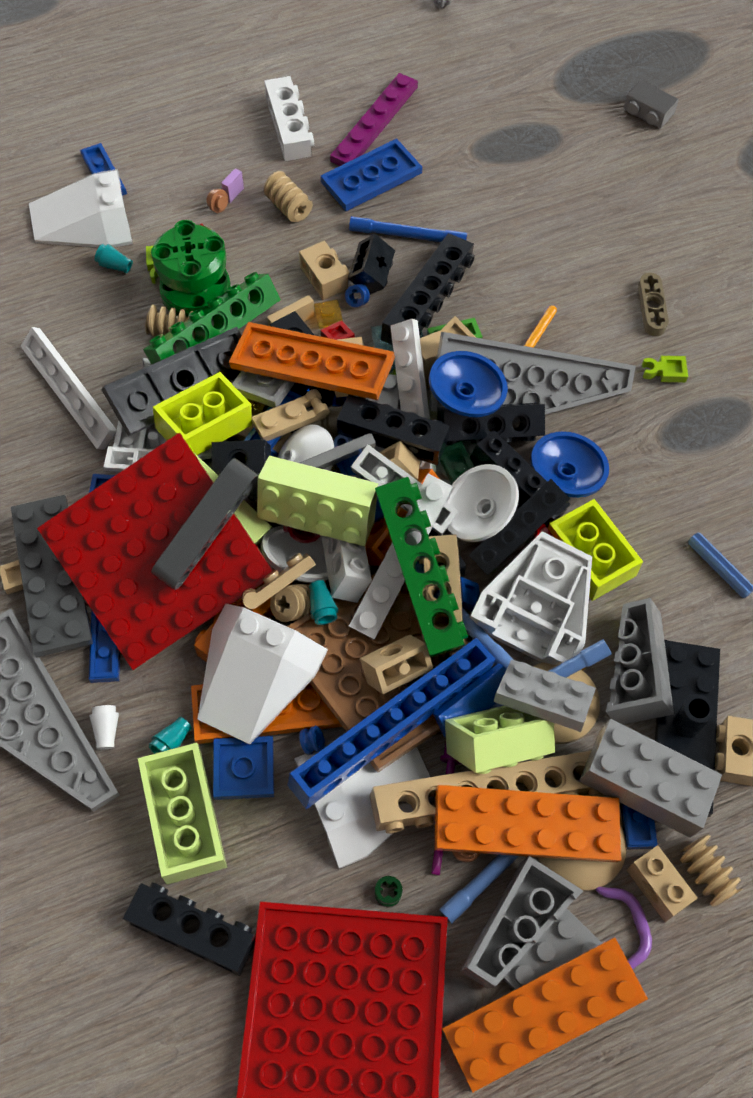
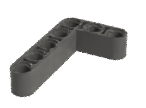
(206, 522)

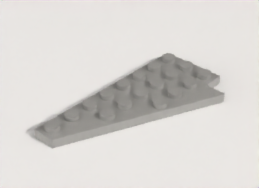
(542, 374)
(40, 725)

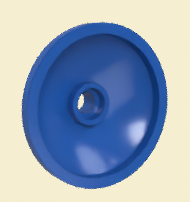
(468, 384)
(571, 463)

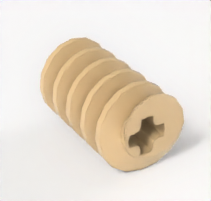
(287, 197)
(160, 322)
(291, 602)
(710, 870)

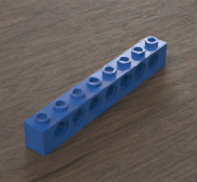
(388, 724)

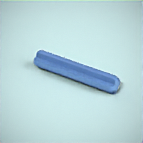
(721, 565)

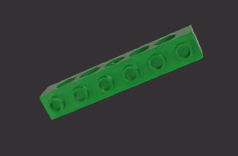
(262, 297)
(391, 498)

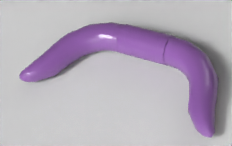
(639, 920)

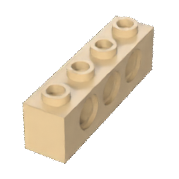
(450, 556)

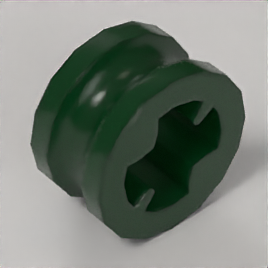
(388, 901)

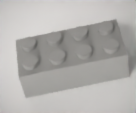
(651, 778)

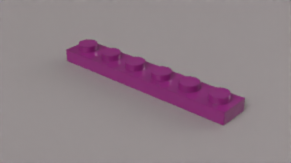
(374, 120)

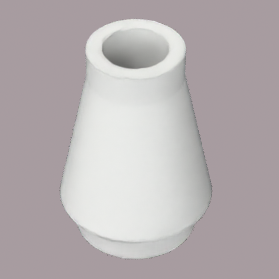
(104, 725)

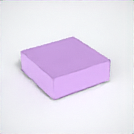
(233, 184)

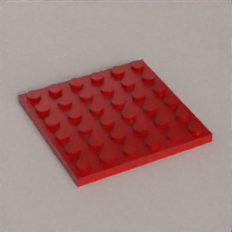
(122, 530)
(344, 1004)

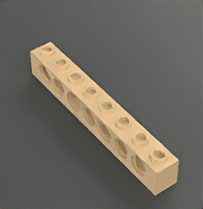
(532, 773)

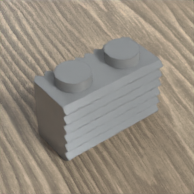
(650, 104)

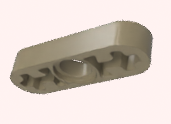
(648, 312)

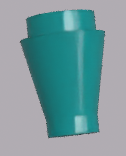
(111, 258)
(322, 605)
(171, 736)

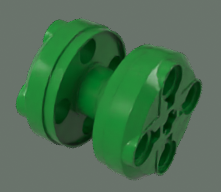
(190, 266)

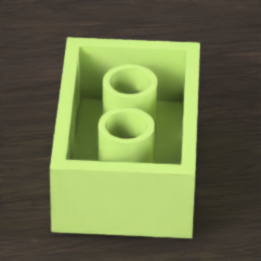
(498, 738)

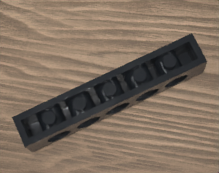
(431, 285)

